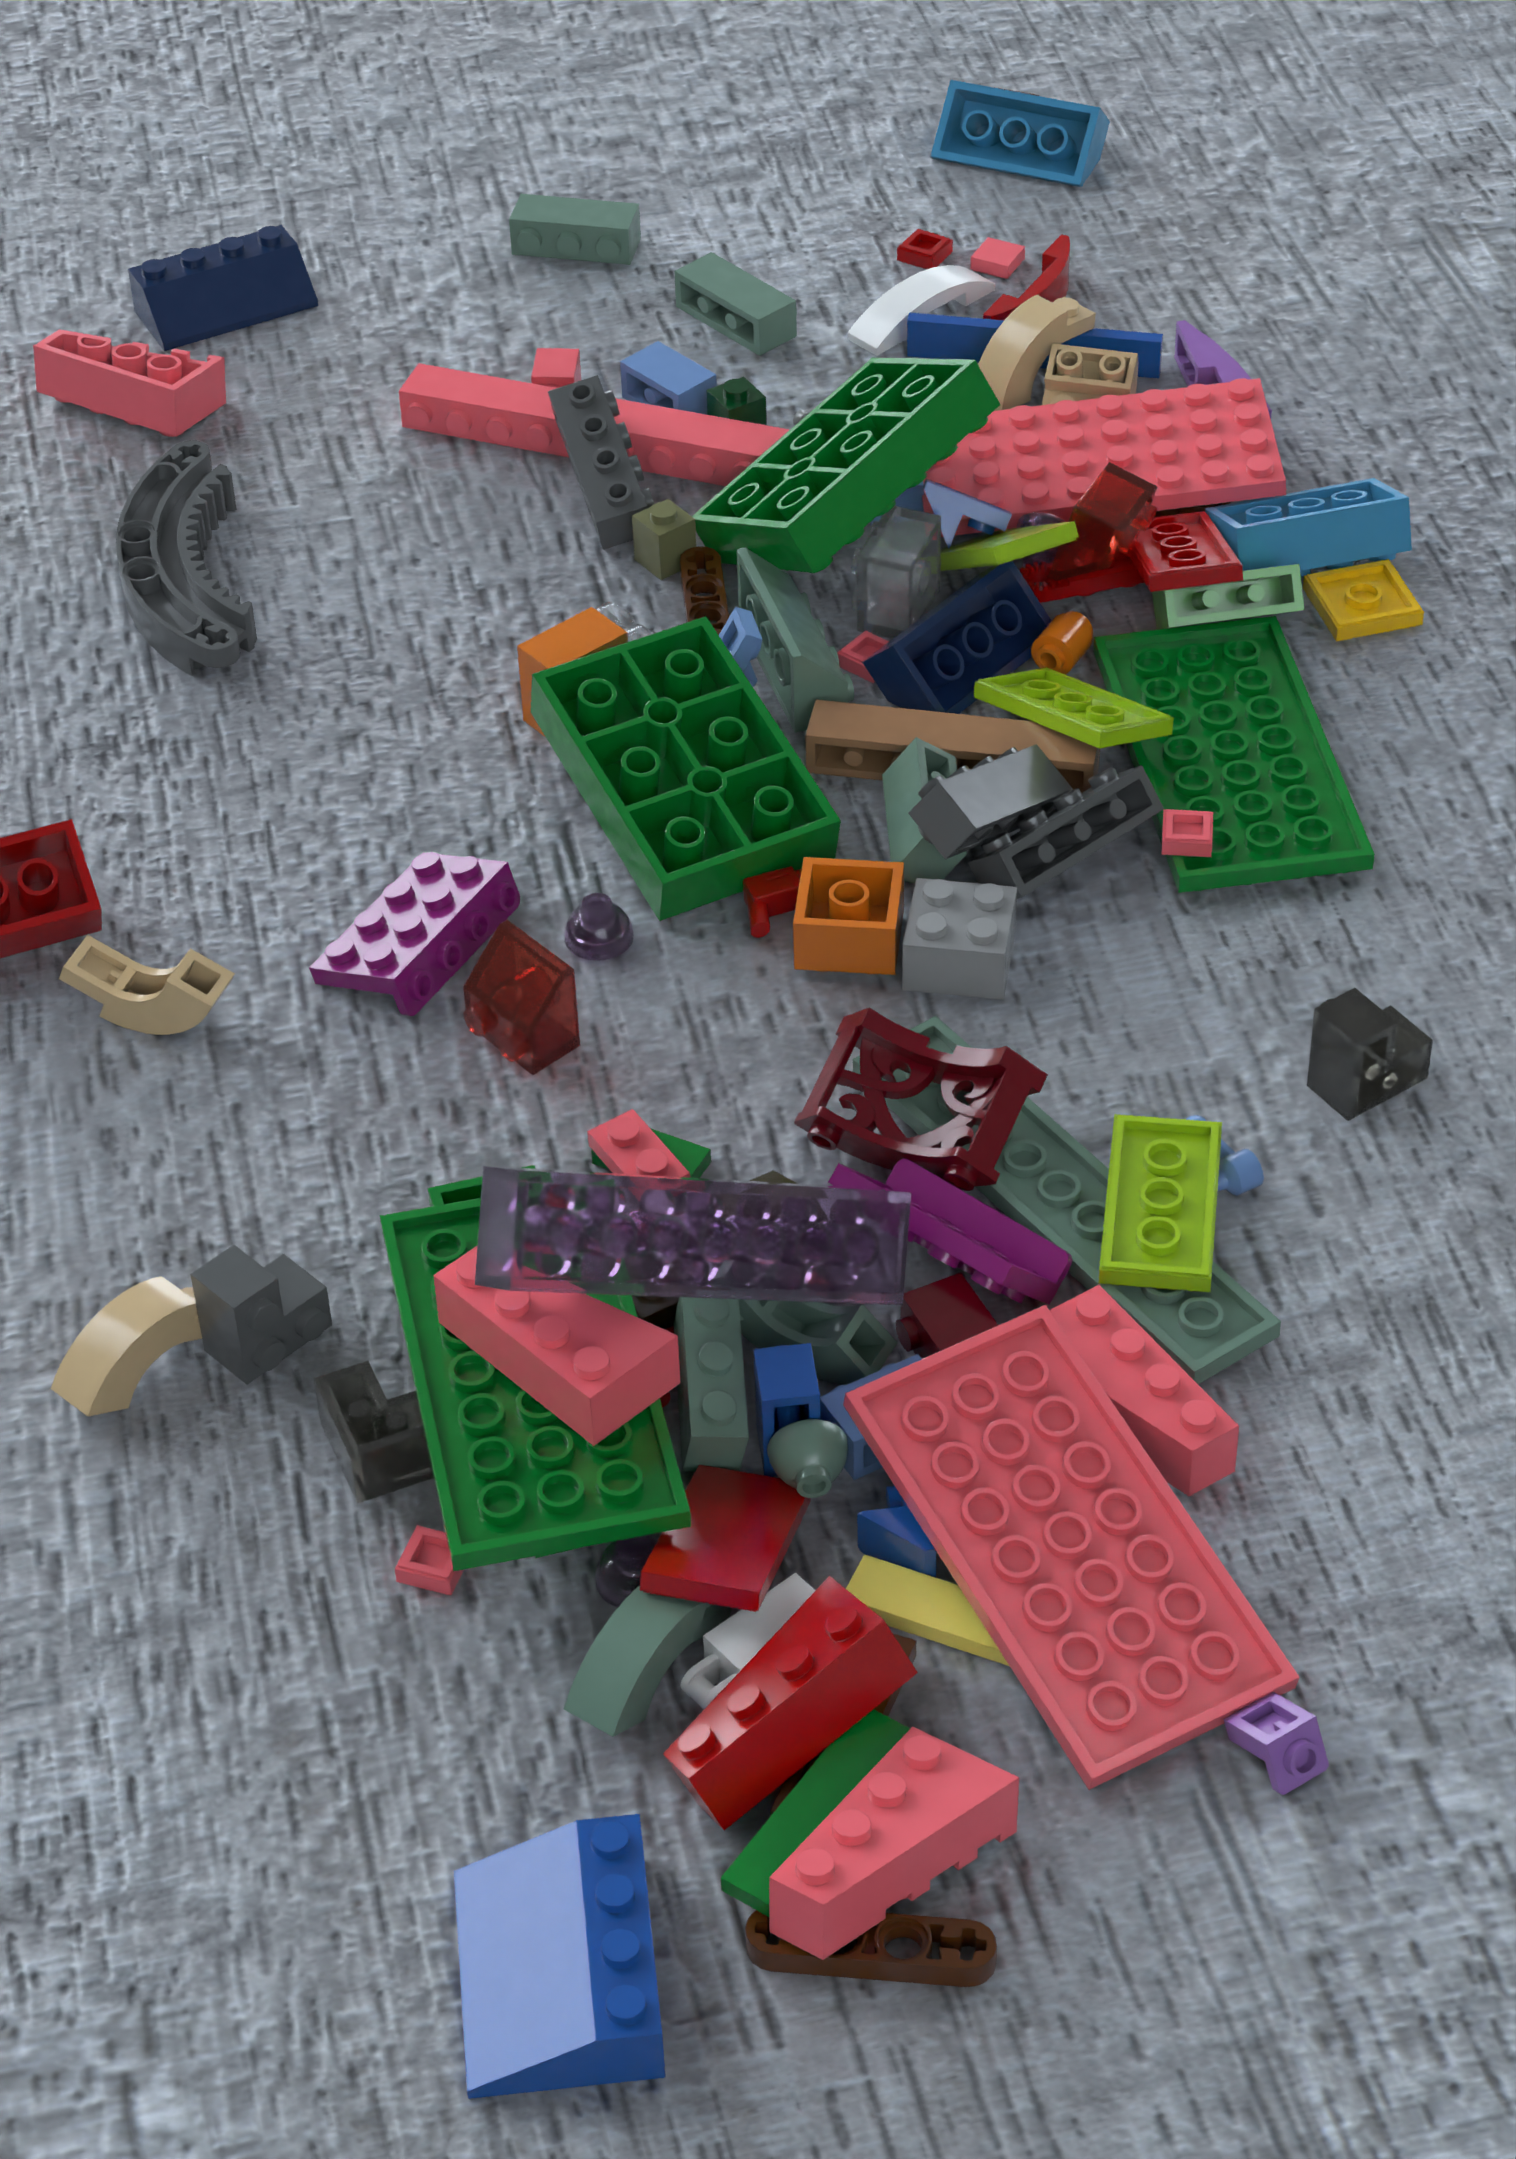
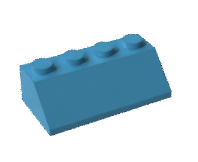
(1020, 133)
(1318, 526)

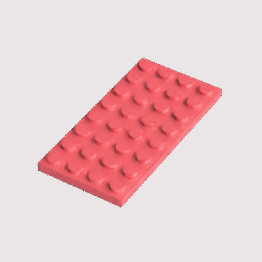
(1188, 441)
(1069, 1545)

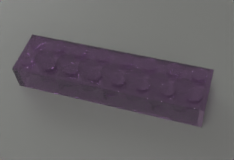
(690, 1237)

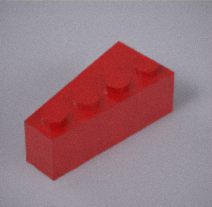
(789, 1703)

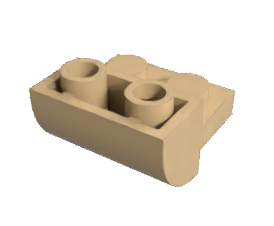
(1088, 373)

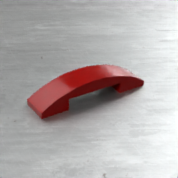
(1050, 285)

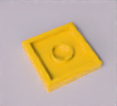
(1363, 600)

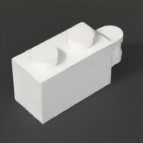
(740, 1638)

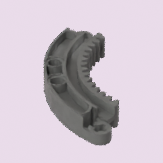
(162, 564)

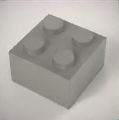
(959, 938)

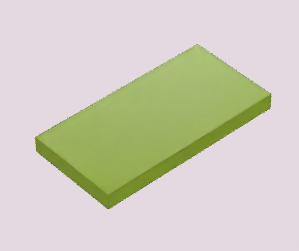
(1006, 545)
(1073, 707)
(1161, 1203)

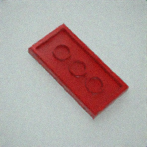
(1184, 553)
(734, 1540)

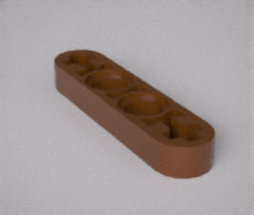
(712, 582)
(872, 1961)

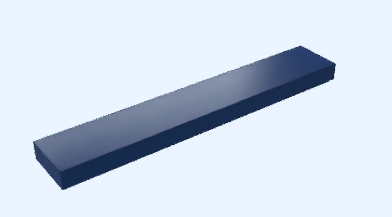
(967, 338)

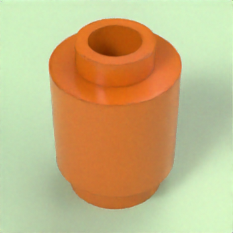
(1063, 642)

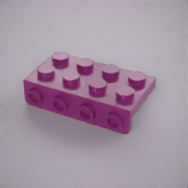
(421, 929)
(971, 1234)

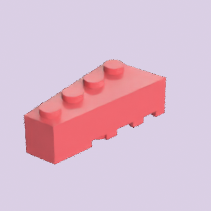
(130, 381)
(887, 1839)

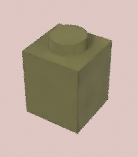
(662, 536)

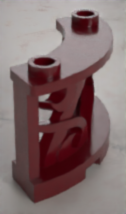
(994, 1077)

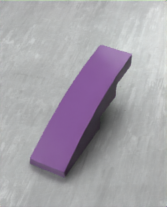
(1203, 359)

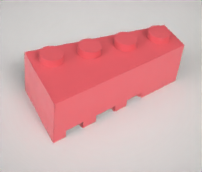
(563, 1349)
(1164, 1407)

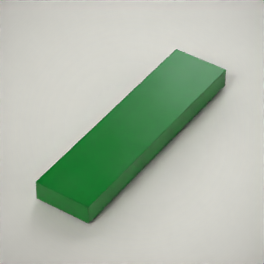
(808, 1804)

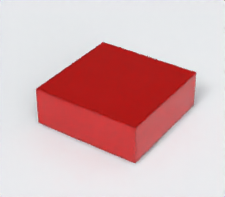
(924, 249)

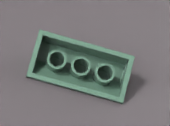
(793, 643)

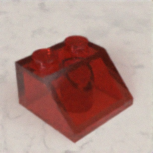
(1106, 522)
(522, 1000)

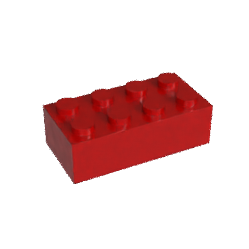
(45, 889)

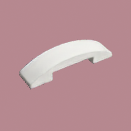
(886, 319)

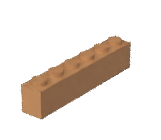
(869, 738)

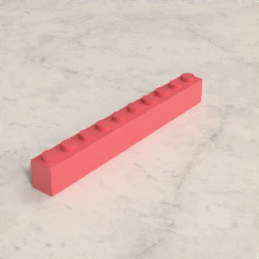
(522, 417)

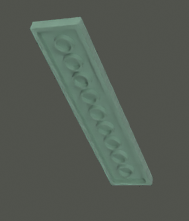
(1061, 1195)

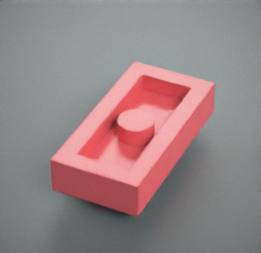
(633, 1148)

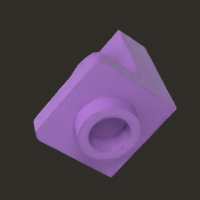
(1283, 1738)

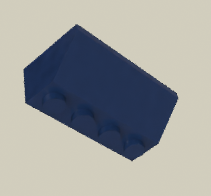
(221, 287)
(967, 637)

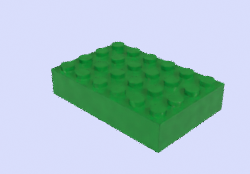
(847, 461)
(682, 766)

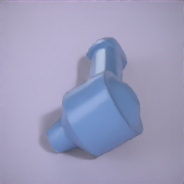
(1237, 1170)

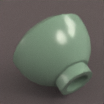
(808, 1455)

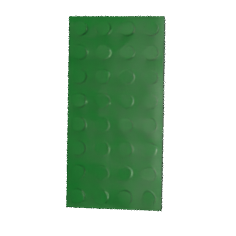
(1238, 748)
(501, 1462)

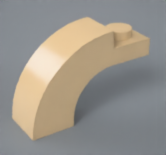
(1025, 342)
(146, 996)
(123, 1343)

